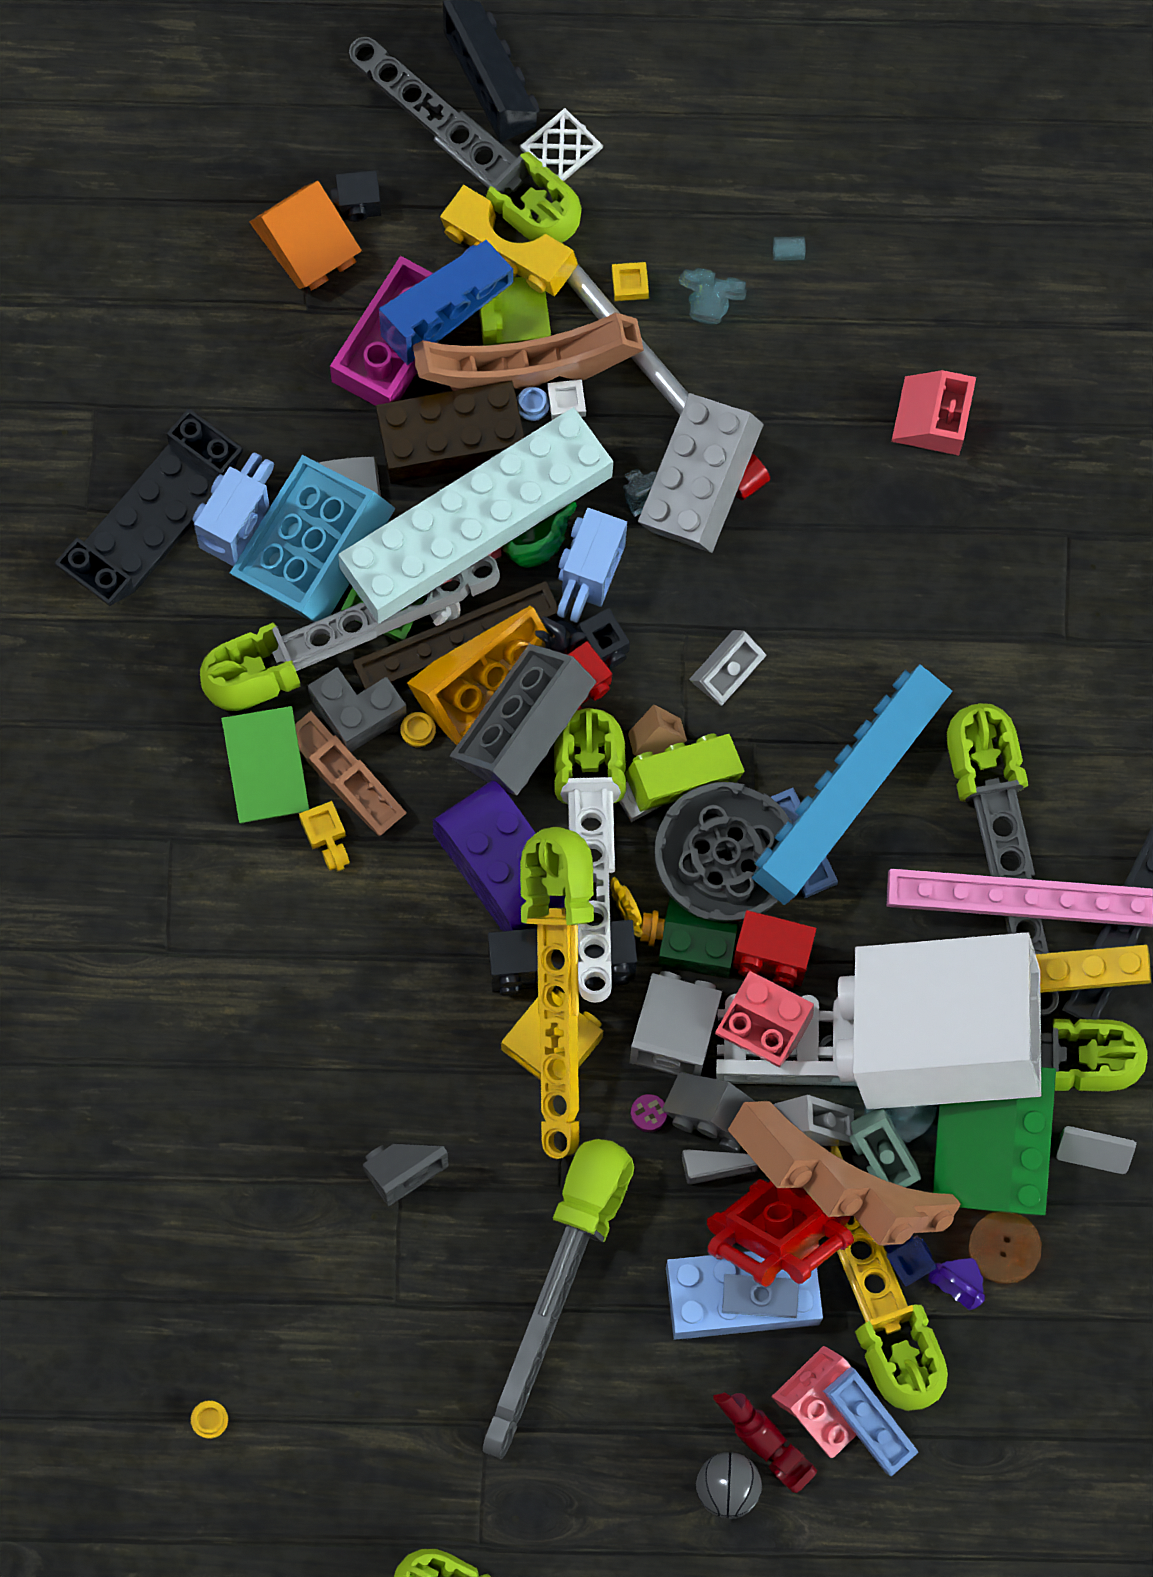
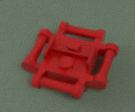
(780, 1228)

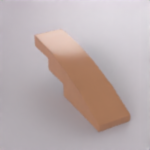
(347, 775)

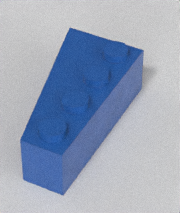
(444, 299)

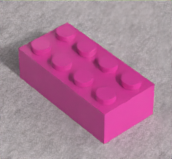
(366, 361)

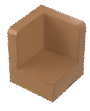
(656, 732)

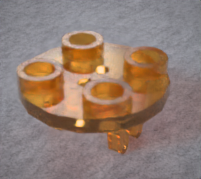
(1021, 1253)

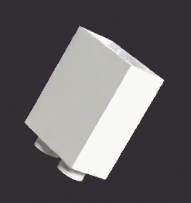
(943, 1021)

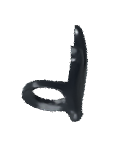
(559, 641)

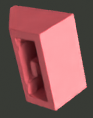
(934, 411)
(766, 1019)

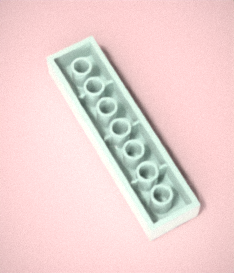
(475, 515)

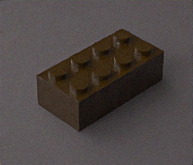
(448, 430)

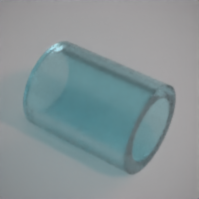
(789, 248)

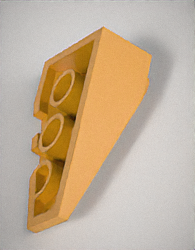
(464, 680)

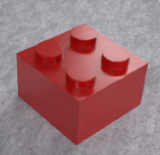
(773, 949)

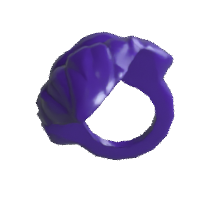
(961, 1280)

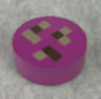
(648, 1113)

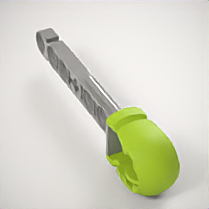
(236, 675)

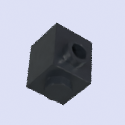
(357, 195)

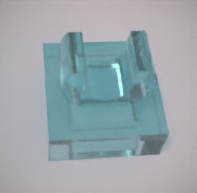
(638, 490)

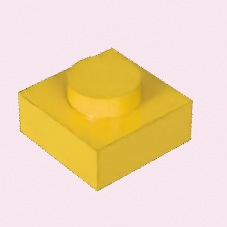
(630, 281)

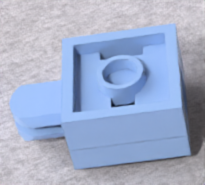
(234, 509)
(590, 561)

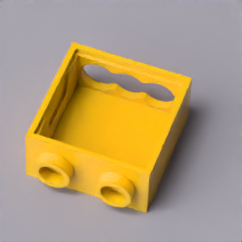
(524, 1039)

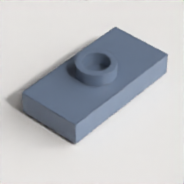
(748, 1297)

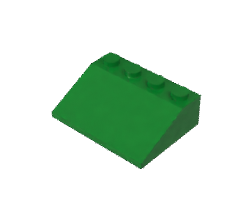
(997, 1151)

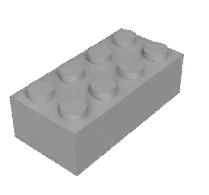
(700, 472)

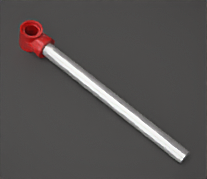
(755, 473)

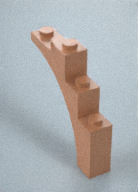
(532, 362)
(840, 1189)

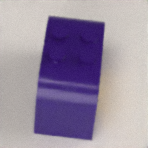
(486, 844)

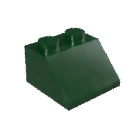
(696, 943)

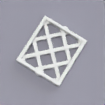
(581, 130)

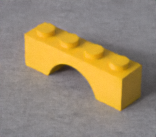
(542, 262)

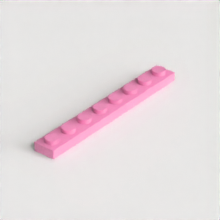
(1020, 897)

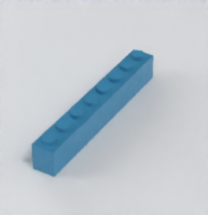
(851, 784)

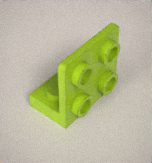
(515, 315)

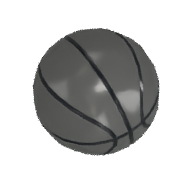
(728, 1485)

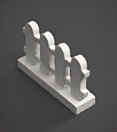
(804, 1071)

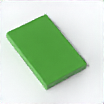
(265, 764)

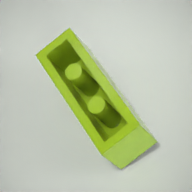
(681, 768)

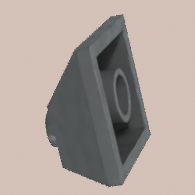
(403, 1168)

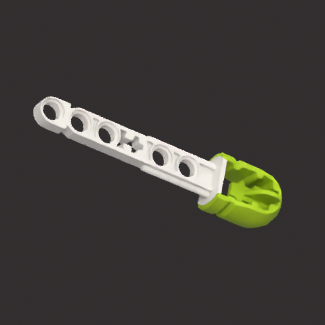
(593, 799)

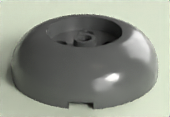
(708, 816)

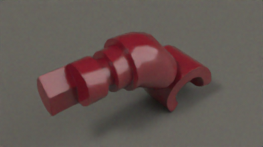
(766, 1441)

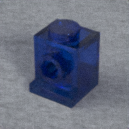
(911, 1259)

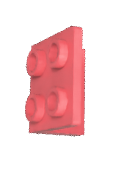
(808, 1403)

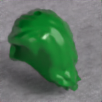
(541, 540)

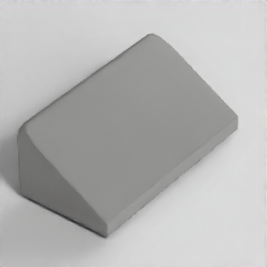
(728, 666)
(1095, 1150)

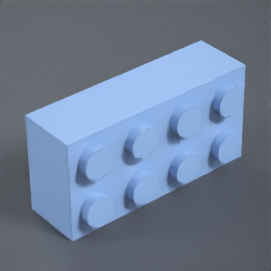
(697, 1299)

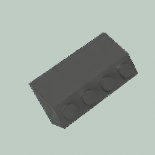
(524, 717)

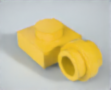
(324, 827)

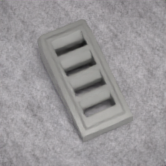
(712, 1165)

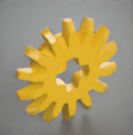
(626, 905)

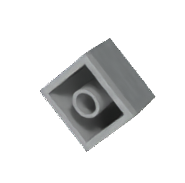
(675, 1024)

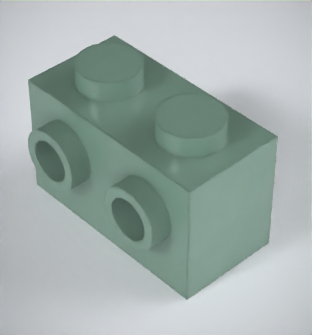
(883, 1148)

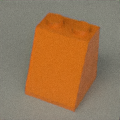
(307, 236)

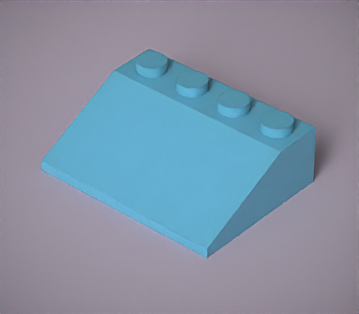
(302, 534)

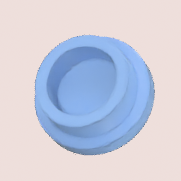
(532, 403)

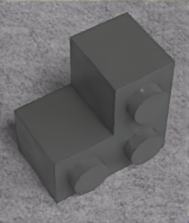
(352, 716)
(705, 1106)

